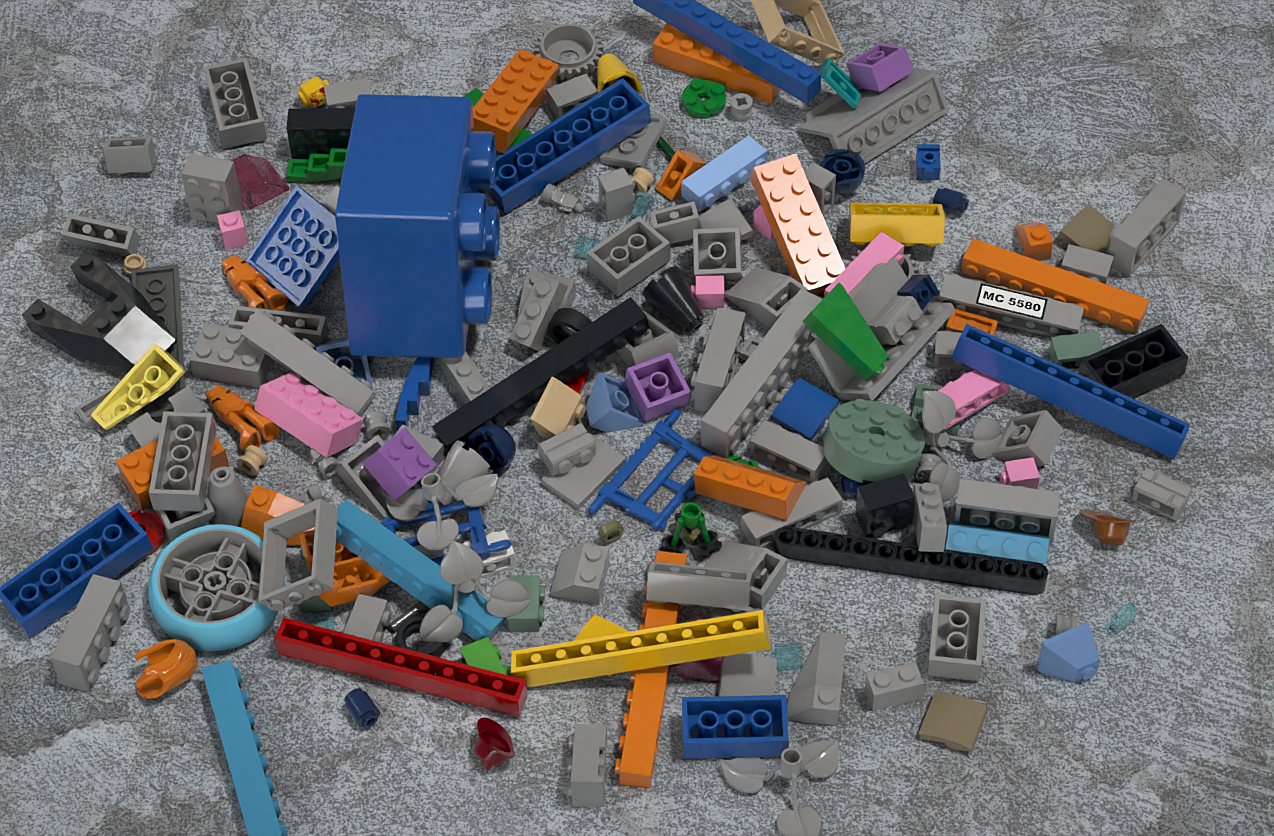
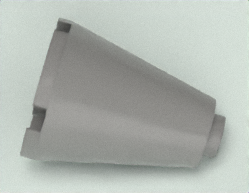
(459, 467)
(226, 497)

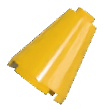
(611, 70)

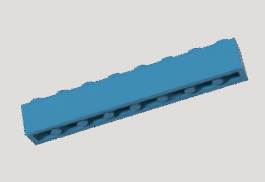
(411, 570)
(241, 750)

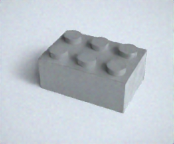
(210, 187)
(628, 256)
(228, 357)
(956, 637)

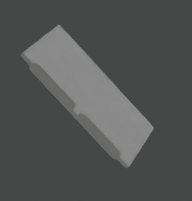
(880, 116)
(870, 297)

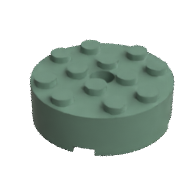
(872, 441)

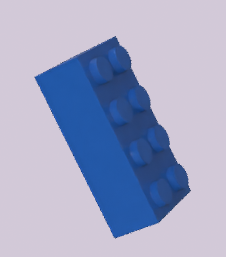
(734, 726)

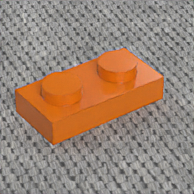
(959, 319)

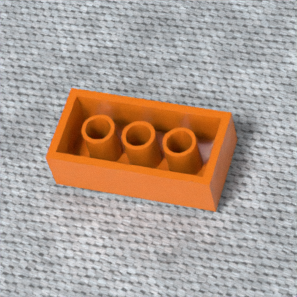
(138, 466)

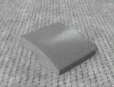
(726, 216)
(747, 675)

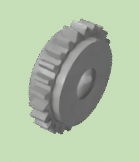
(570, 39)

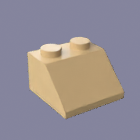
(557, 409)

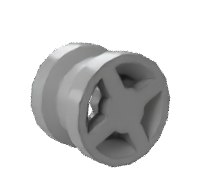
(741, 107)
(376, 425)
(926, 465)
(1064, 624)

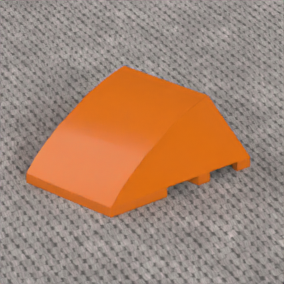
(351, 573)

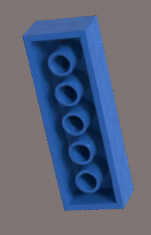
(61, 576)

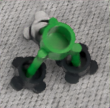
(691, 517)

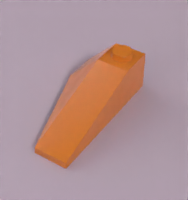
(265, 505)

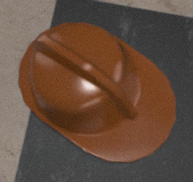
(1109, 528)

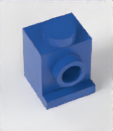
(928, 162)

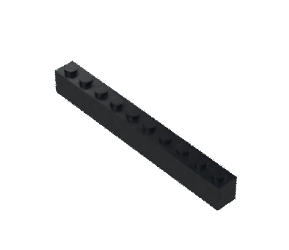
(528, 384)

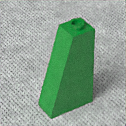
(847, 333)

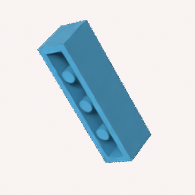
(997, 543)

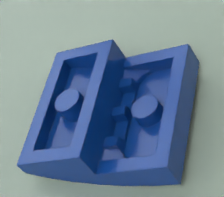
(804, 409)

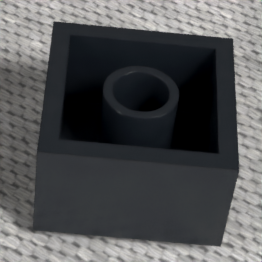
(885, 505)

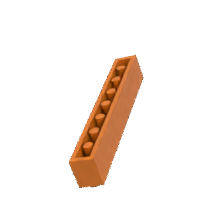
(1040, 279)

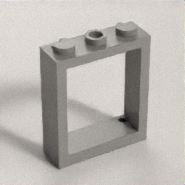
(276, 531)

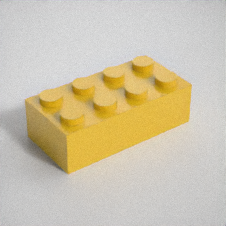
(899, 221)

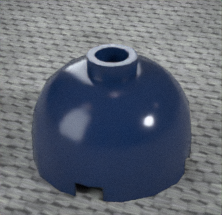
(847, 168)
(494, 446)

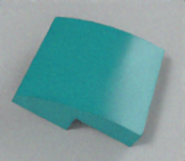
(840, 82)

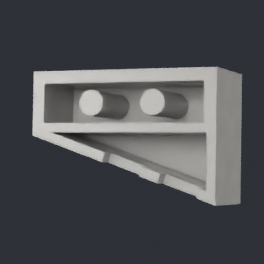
(587, 765)

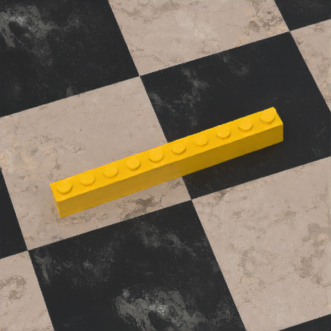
(642, 649)

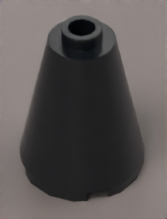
(675, 299)

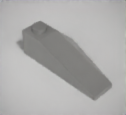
(818, 686)

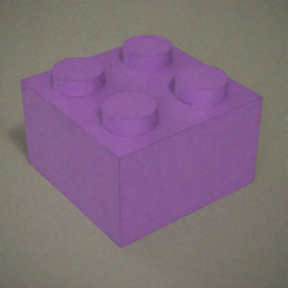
(880, 67)
(657, 386)
(399, 464)

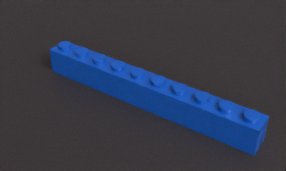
(738, 45)
(1070, 391)

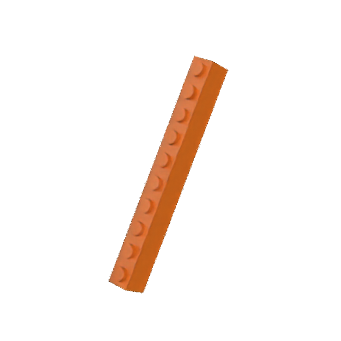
(647, 698)

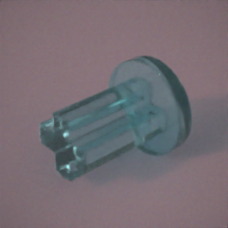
(642, 202)

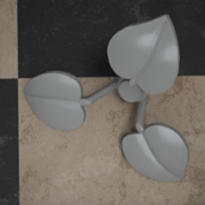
(937, 412)
(440, 534)
(462, 567)
(817, 758)

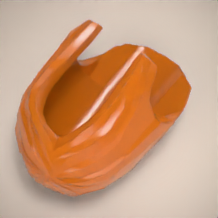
(167, 667)

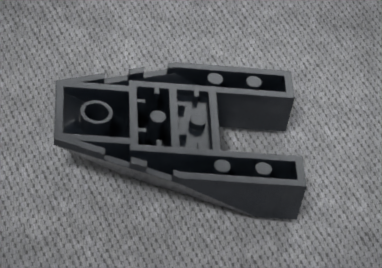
(115, 332)

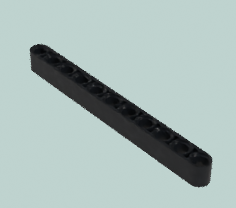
(920, 567)

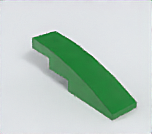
(318, 167)

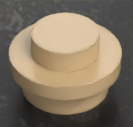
(132, 262)

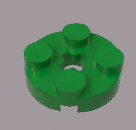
(704, 88)

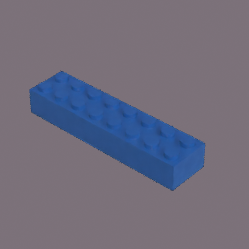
(567, 144)

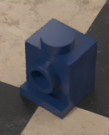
(921, 288)

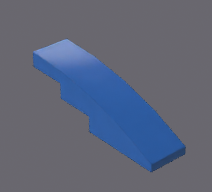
(416, 385)

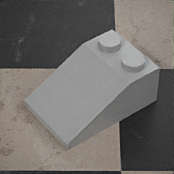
(652, 344)
(362, 481)

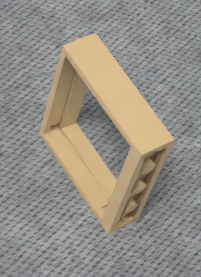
(817, 49)

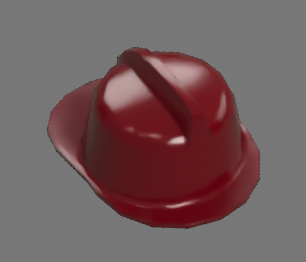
(492, 743)

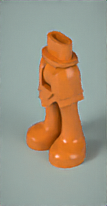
(248, 282)
(236, 411)

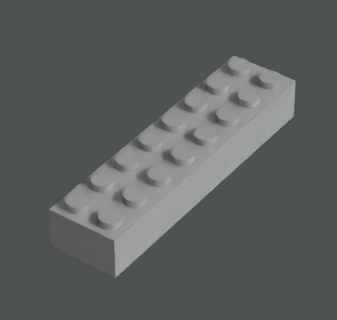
(759, 379)

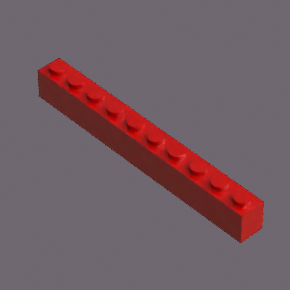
(401, 667)

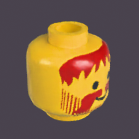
(312, 92)

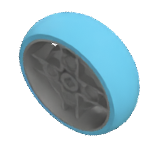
(203, 555)

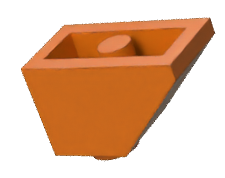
(679, 168)
(1035, 240)

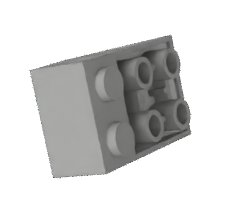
(764, 294)
(767, 568)

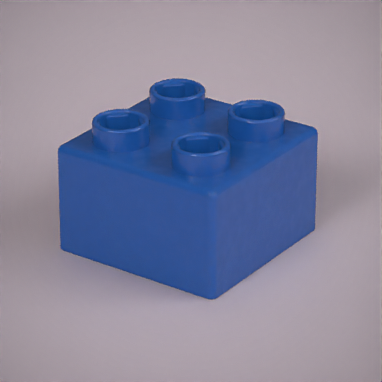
(416, 226)

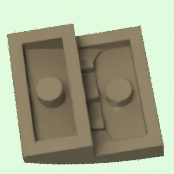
(1088, 230)
(953, 721)

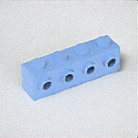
(723, 173)

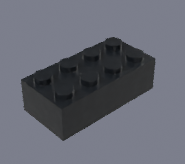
(318, 130)
(1137, 362)

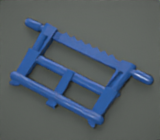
(637, 507)
(475, 525)

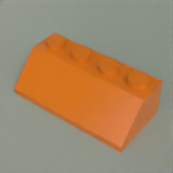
(747, 486)

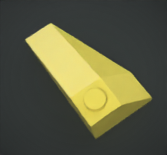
(144, 382)

